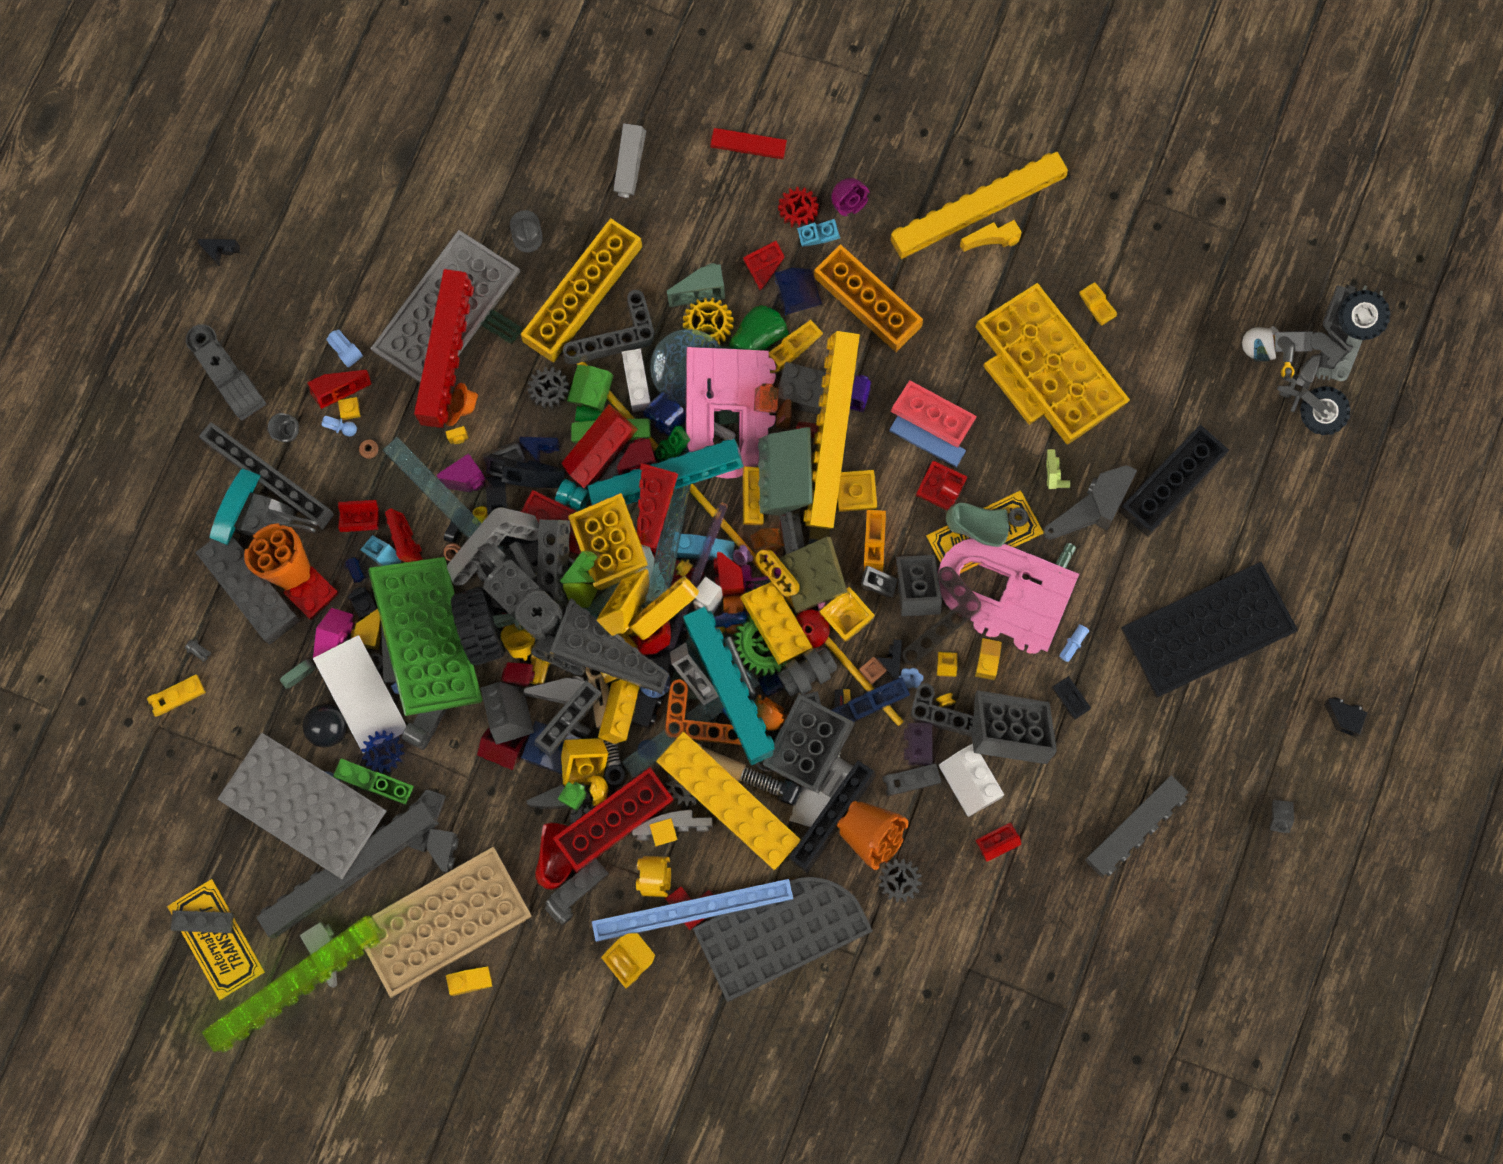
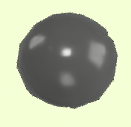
(283, 427)

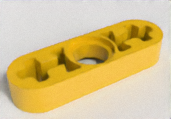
(785, 576)

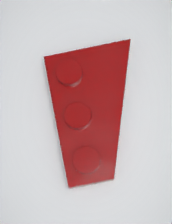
(401, 533)

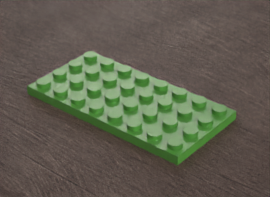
(422, 636)

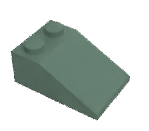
(702, 283)

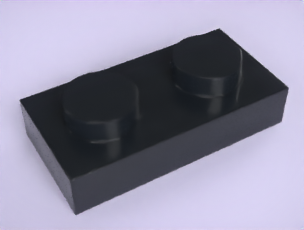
(1071, 698)

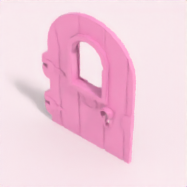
(732, 388)
(1026, 609)

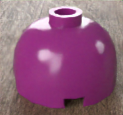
(849, 196)

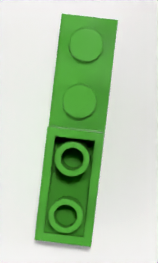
(373, 781)

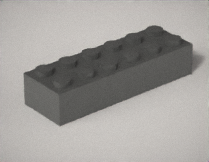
(251, 594)

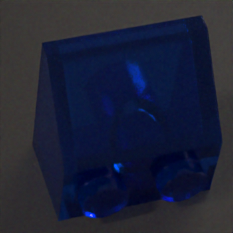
(797, 289)

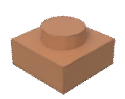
(872, 670)

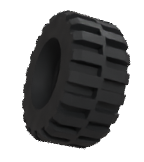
(476, 626)

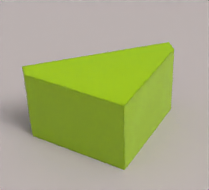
(581, 593)

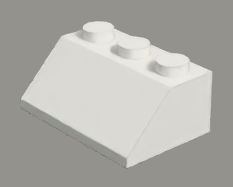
(971, 780)

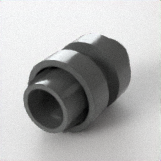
(799, 676)

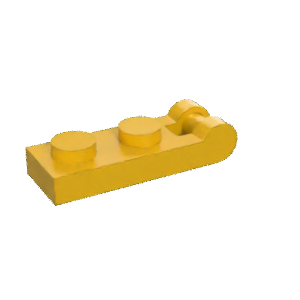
(176, 695)

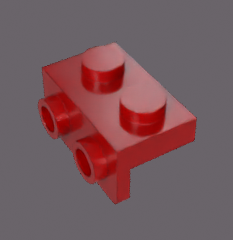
(358, 515)

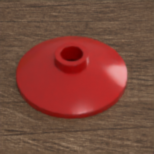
(820, 627)

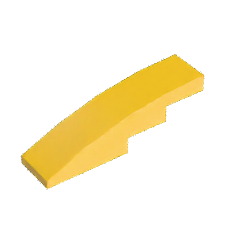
(794, 345)

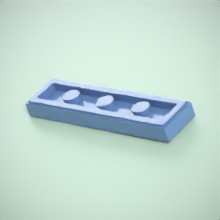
(927, 441)

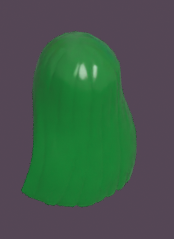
(759, 329)

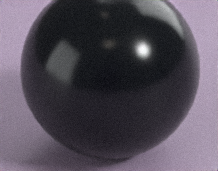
(324, 725)

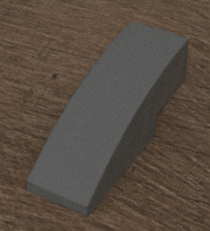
(550, 800)

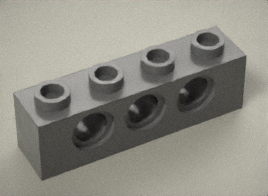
(567, 718)

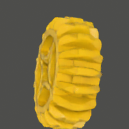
(718, 310)

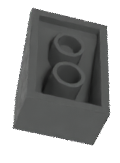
(918, 585)

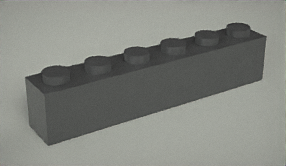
(1136, 826)

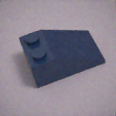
(535, 756)

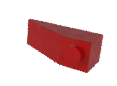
(336, 386)

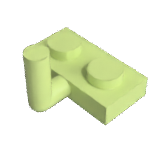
(1053, 472)

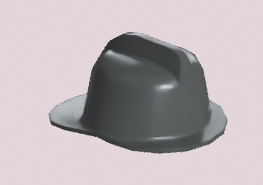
(526, 231)

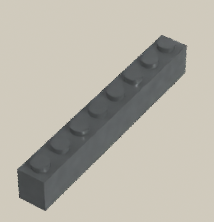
(269, 477)

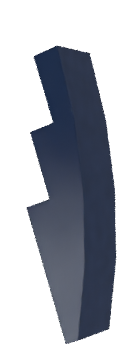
(873, 700)

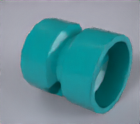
(572, 495)

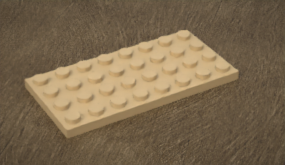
(446, 921)

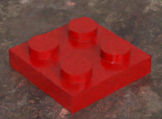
(312, 594)

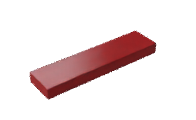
(748, 143)

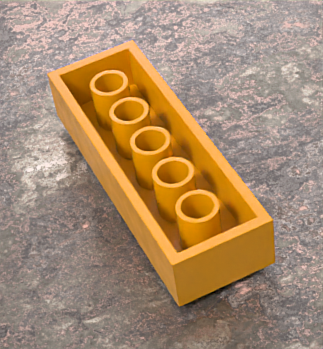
(868, 298)

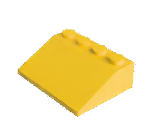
(612, 537)

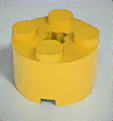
(654, 876)

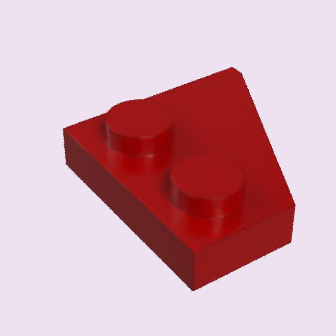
(764, 263)

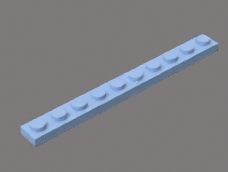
(692, 910)

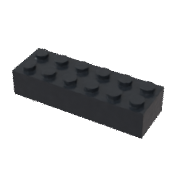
(1174, 480)

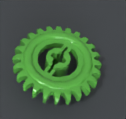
(748, 653)

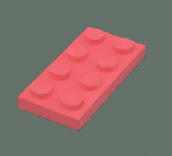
(933, 414)

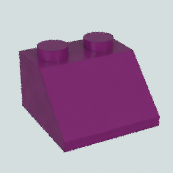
(462, 475)

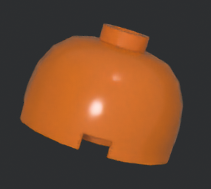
(771, 713)

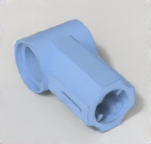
(346, 351)

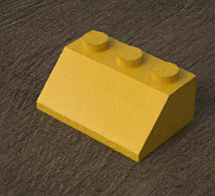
(624, 603)

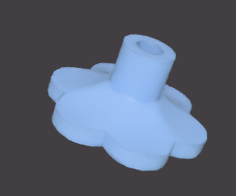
(911, 677)

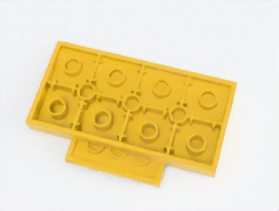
(1048, 366)

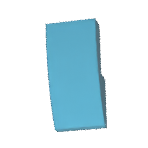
(817, 234)

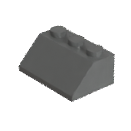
(506, 712)

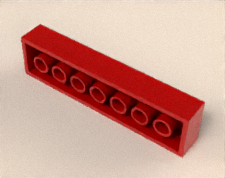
(443, 349)

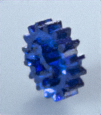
(386, 743)

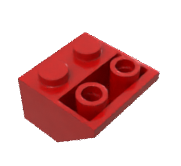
(730, 576)

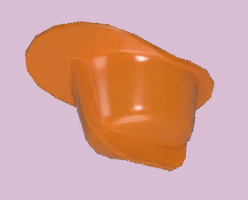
(462, 403)

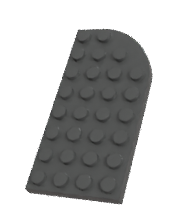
(777, 938)

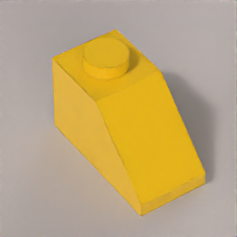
(369, 630)
(988, 659)
(468, 981)

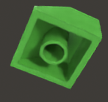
(590, 387)

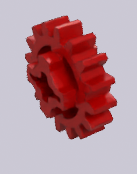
(791, 204)

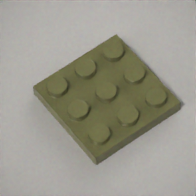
(817, 574)

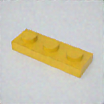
(751, 497)

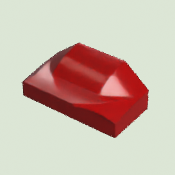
(656, 641)

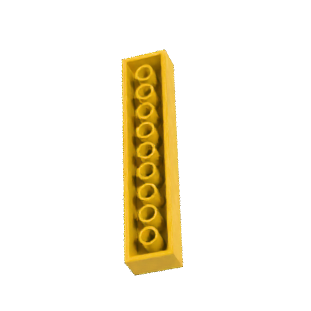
(832, 428)

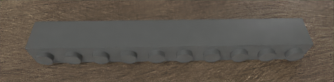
(325, 885)

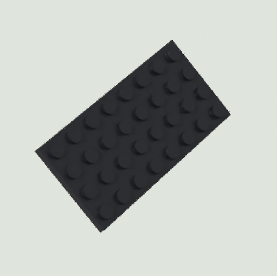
(1209, 629)

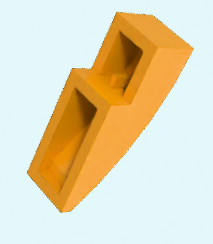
(875, 539)

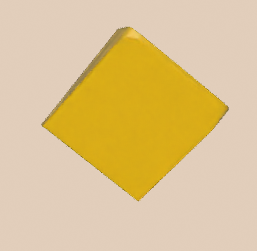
(947, 664)

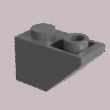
(441, 847)

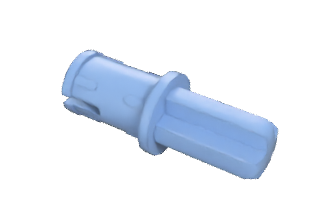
(1073, 643)

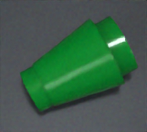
(586, 413)

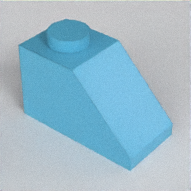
(380, 552)

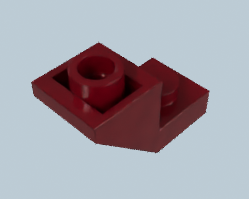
(517, 673)

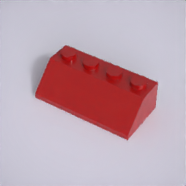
(598, 447)

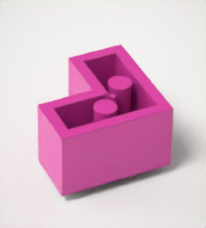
(332, 630)

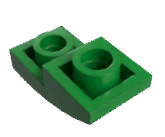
(673, 446)

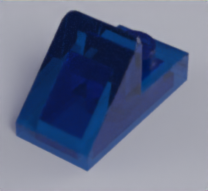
(535, 444)

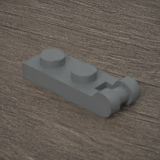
(912, 779)

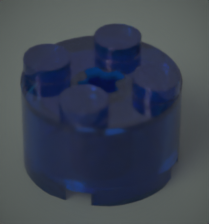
(665, 413)

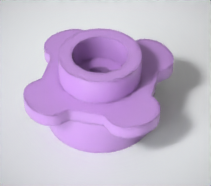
(742, 555)

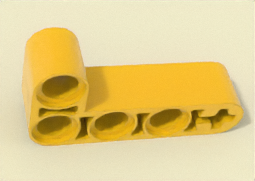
(663, 608)

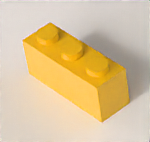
(618, 711)

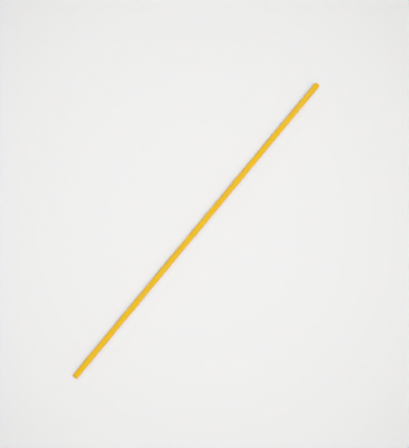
(738, 540)

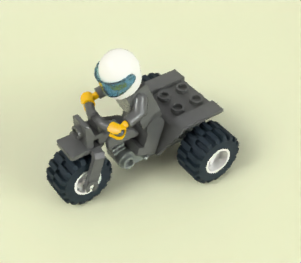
(1349, 320)

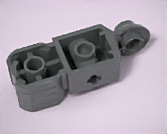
(231, 382)
(520, 594)

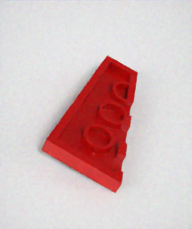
(654, 500)

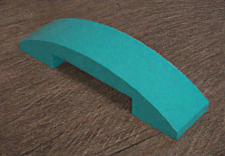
(232, 505)

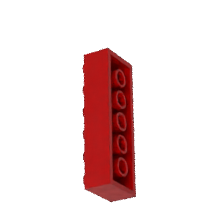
(613, 820)

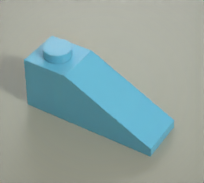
(691, 545)

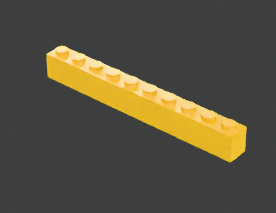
(978, 205)

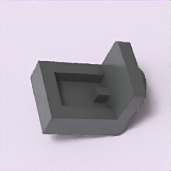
(1282, 816)

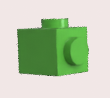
(573, 795)

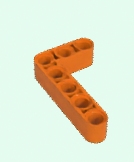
(684, 725)

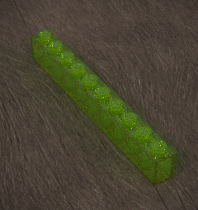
(293, 984)

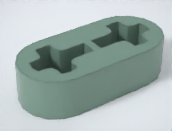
(297, 673)

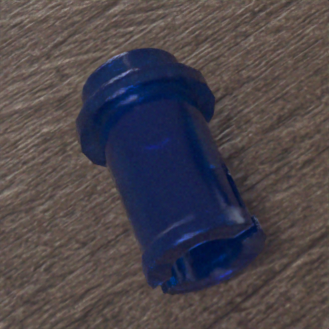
(354, 569)

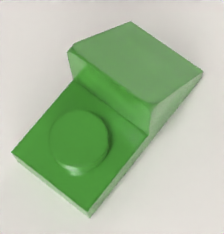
(578, 571)

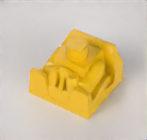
(847, 614)
(628, 958)

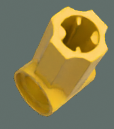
(540, 668)

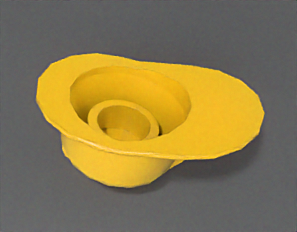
(517, 642)

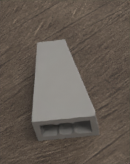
(629, 159)

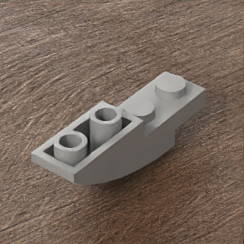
(681, 821)

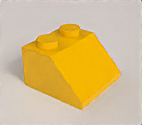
(583, 759)

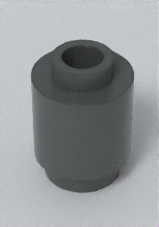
(556, 913)

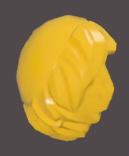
(598, 789)

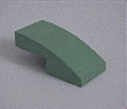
(506, 620)

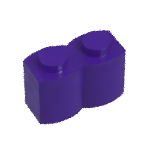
(860, 393)

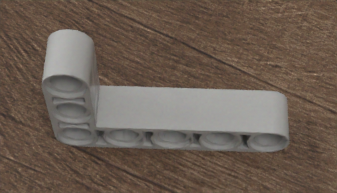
(492, 530)

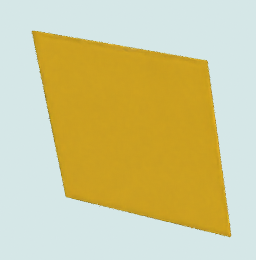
(663, 832)

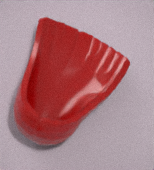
(552, 865)

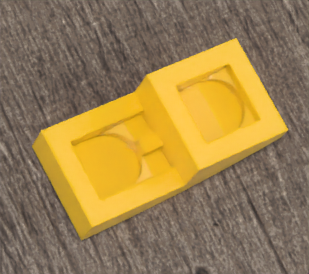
(1097, 304)

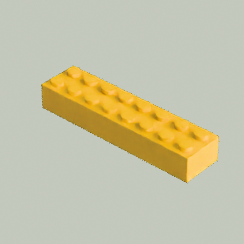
(581, 290)
(728, 800)

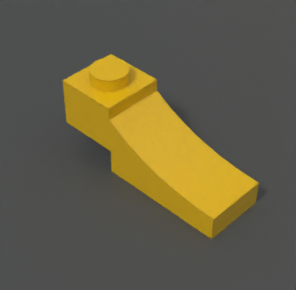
(1006, 235)

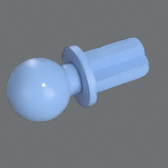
(348, 428)

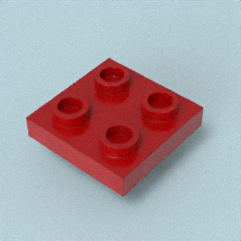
(941, 485)

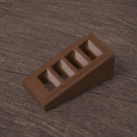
(784, 415)

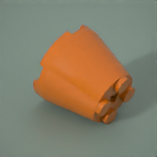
(278, 556)
(872, 832)

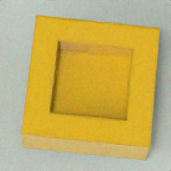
(349, 408)
(457, 435)

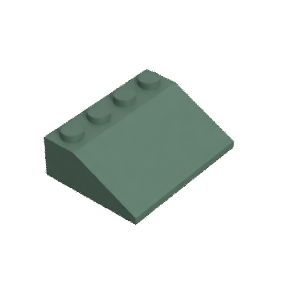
(785, 471)

